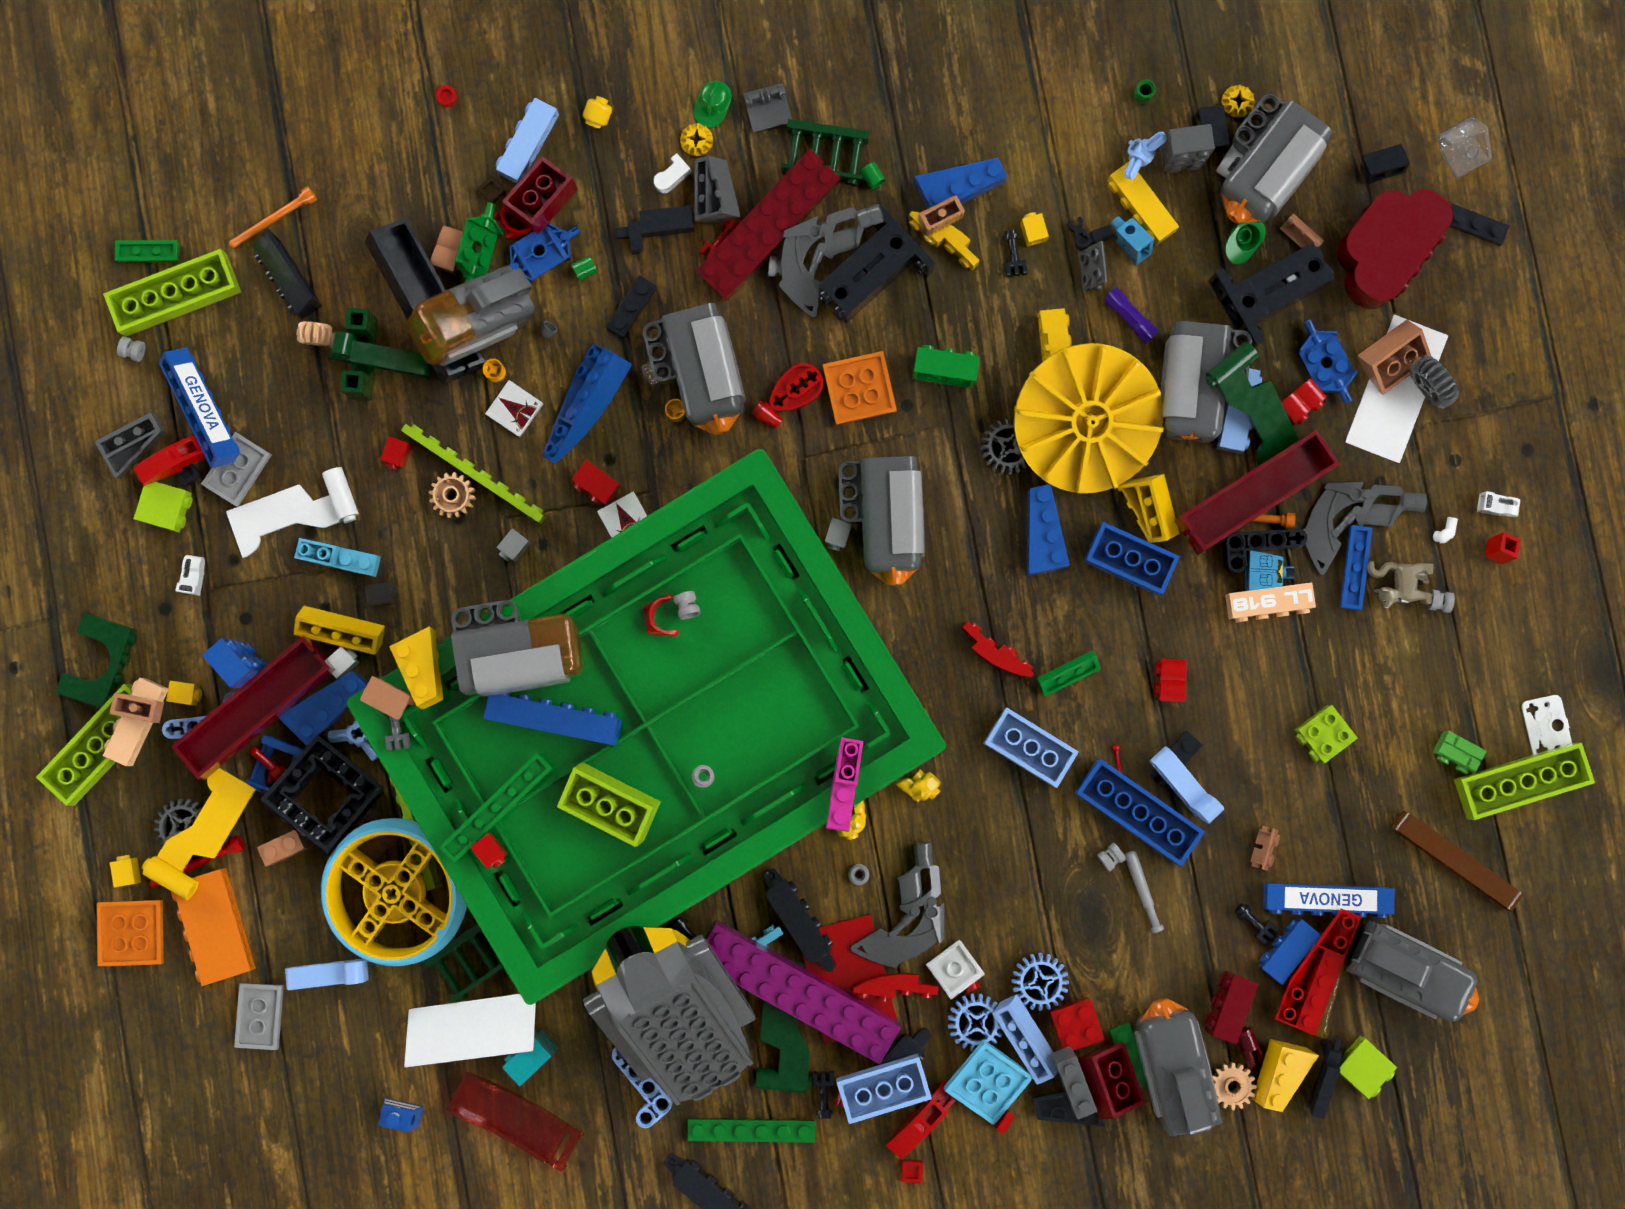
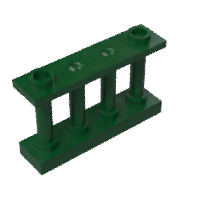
(837, 136)
(454, 948)

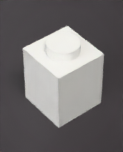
(343, 661)

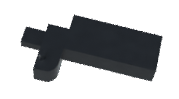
(657, 223)
(1327, 1077)

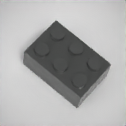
(1187, 148)

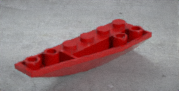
(1317, 974)

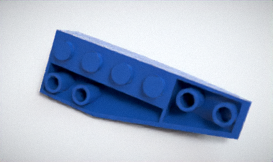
(586, 399)

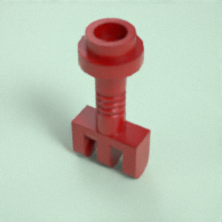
(729, 227)

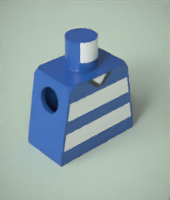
(399, 1115)

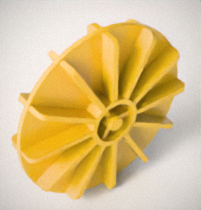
(1088, 418)

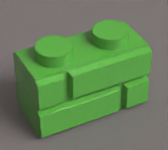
(1458, 752)

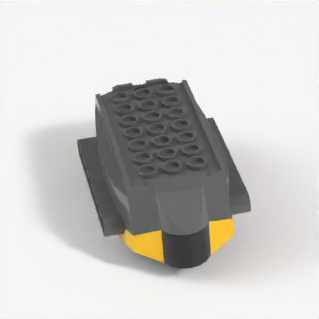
(671, 1011)

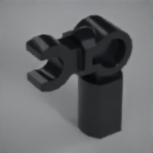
(1084, 240)

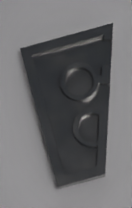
(1058, 1109)

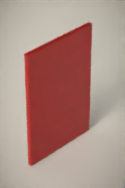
(850, 966)

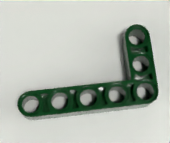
(346, 350)

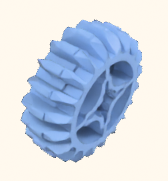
(1031, 983)
(983, 1014)

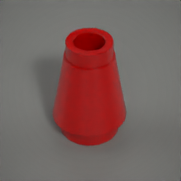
(766, 414)

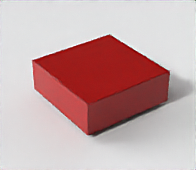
(1004, 1121)
(911, 1171)

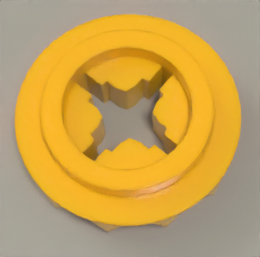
(1231, 106)
(702, 146)

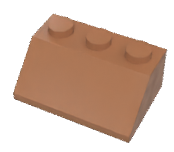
(1390, 357)

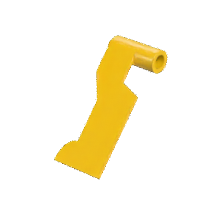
(204, 837)

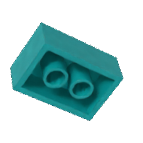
(524, 1064)

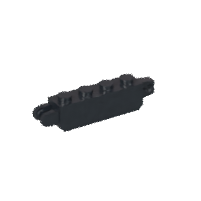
(798, 920)
(907, 1046)
(699, 1186)

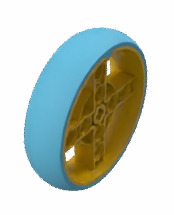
(361, 938)

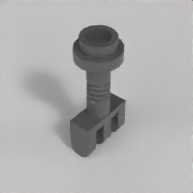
(397, 737)

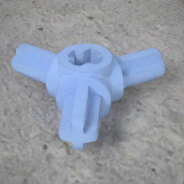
(1142, 153)
(349, 735)

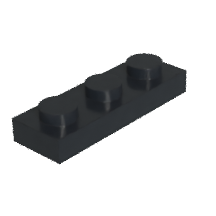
(1478, 225)
(631, 306)

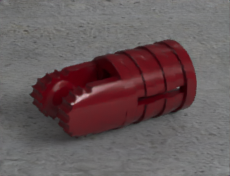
(1249, 1045)

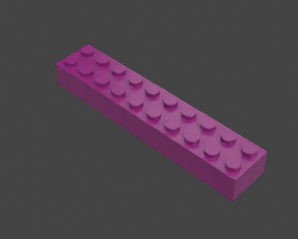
(803, 993)

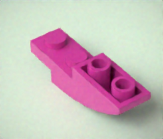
(844, 784)

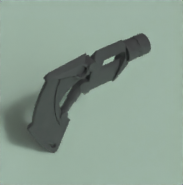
(796, 279)
(1322, 537)
(891, 948)

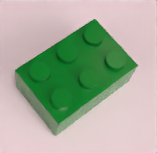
(946, 366)

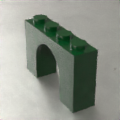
(358, 382)
(119, 642)

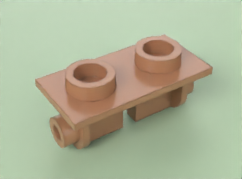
(1300, 232)
(1269, 841)

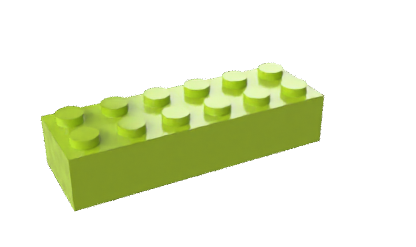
(172, 293)
(82, 759)
(1524, 781)

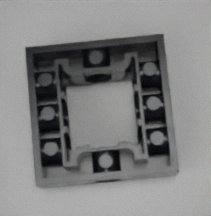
(315, 757)

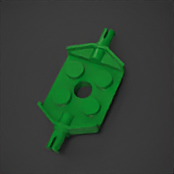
(484, 232)

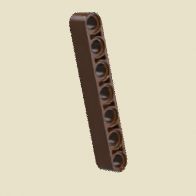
(1457, 861)

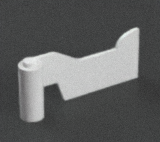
(290, 508)

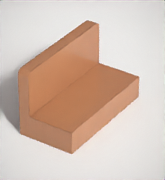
(386, 697)

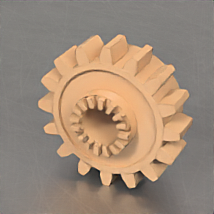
(441, 491)
(1243, 1088)

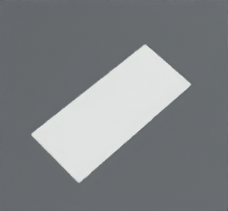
(1387, 420)
(469, 1030)

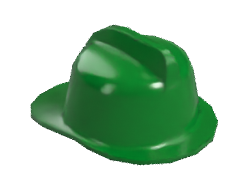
(712, 104)
(1244, 241)

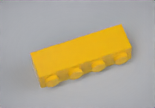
(1143, 205)
(339, 630)

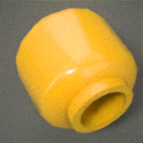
(597, 112)

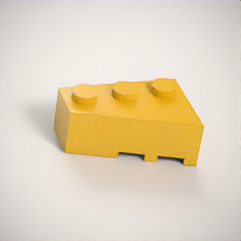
(1053, 331)
(1152, 506)
(419, 666)
(1282, 1073)

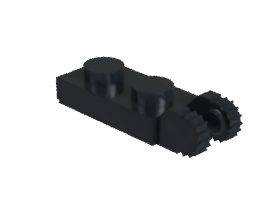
(1184, 749)

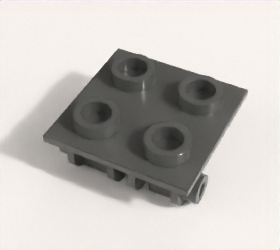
(767, 107)
(1093, 267)

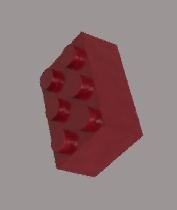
(539, 195)
(1230, 1007)
(1111, 1080)

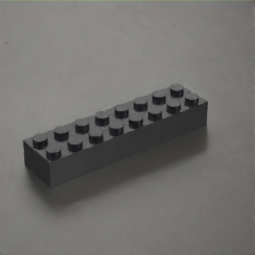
(412, 281)

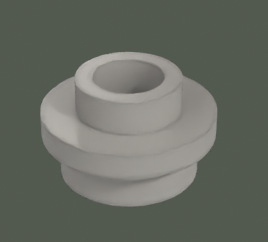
(703, 769)
(858, 881)

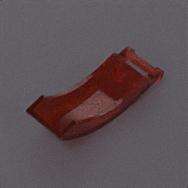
(514, 1119)

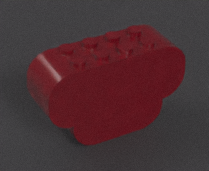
(1392, 244)

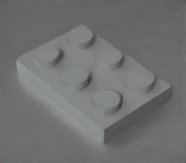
(236, 479)
(258, 1016)

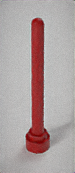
(234, 844)

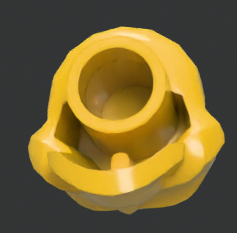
(920, 786)
(857, 822)

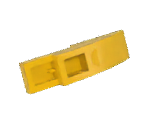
(953, 239)

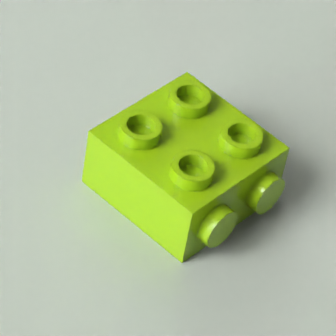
(163, 506)
(1325, 734)
(1366, 1067)

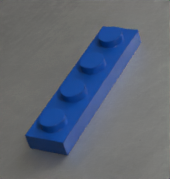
(1355, 567)

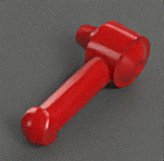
(275, 771)

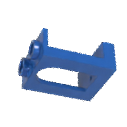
(269, 743)

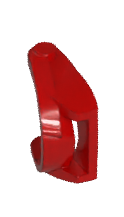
(509, 232)
(649, 611)

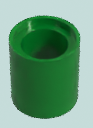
(1146, 84)
(872, 175)
(584, 268)

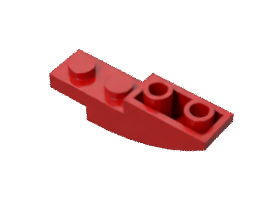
(169, 460)
(1003, 658)
(886, 985)
(921, 1122)

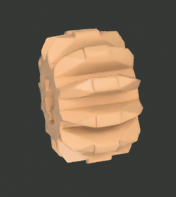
(314, 333)

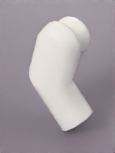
(1447, 533)

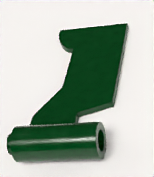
(1258, 401)
(783, 1033)

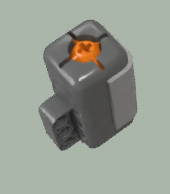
(1189, 404)

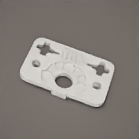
(1541, 726)

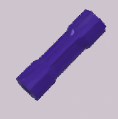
(1142, 327)

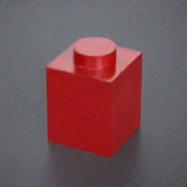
(395, 453)
(1502, 548)
(489, 851)

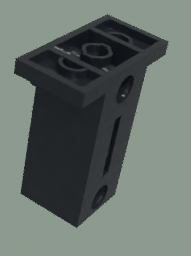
(873, 269)
(1271, 289)

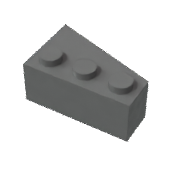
(714, 191)
(129, 443)

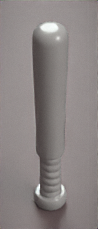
(1140, 882)

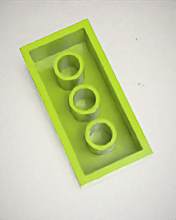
(608, 804)

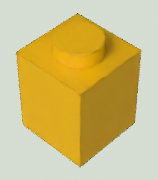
(1034, 229)
(184, 693)
(125, 871)

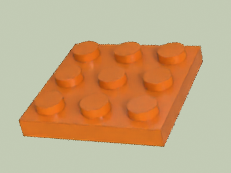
(859, 388)
(130, 933)

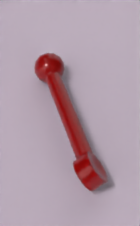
(1116, 748)

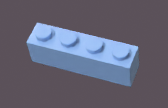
(527, 141)
(1237, 424)
(1026, 1038)

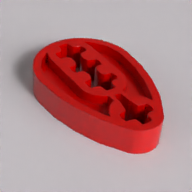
(792, 377)

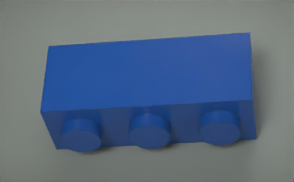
(1289, 950)

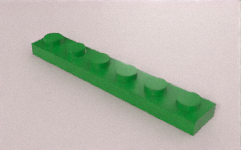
(495, 807)
(751, 1130)

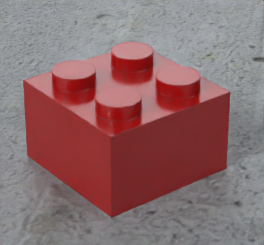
(1076, 1024)

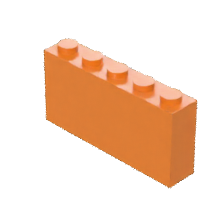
(214, 929)

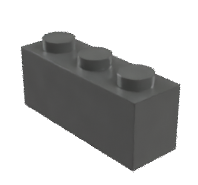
(1074, 1082)

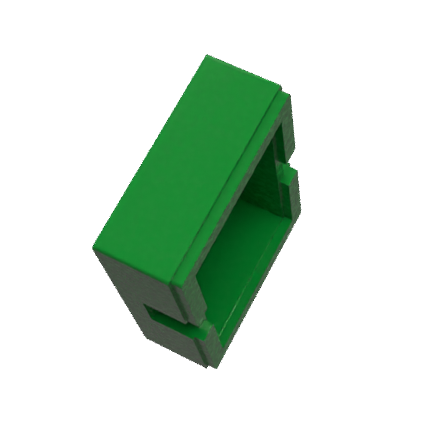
(746, 687)

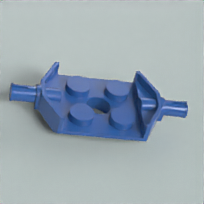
(556, 250)
(1326, 345)

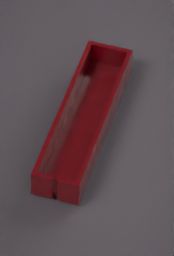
(764, 226)
(1257, 492)
(253, 708)

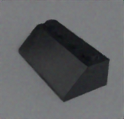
(286, 274)

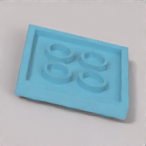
(988, 1082)

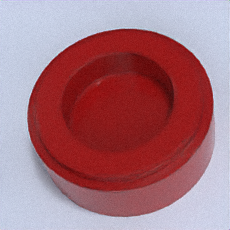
(446, 96)

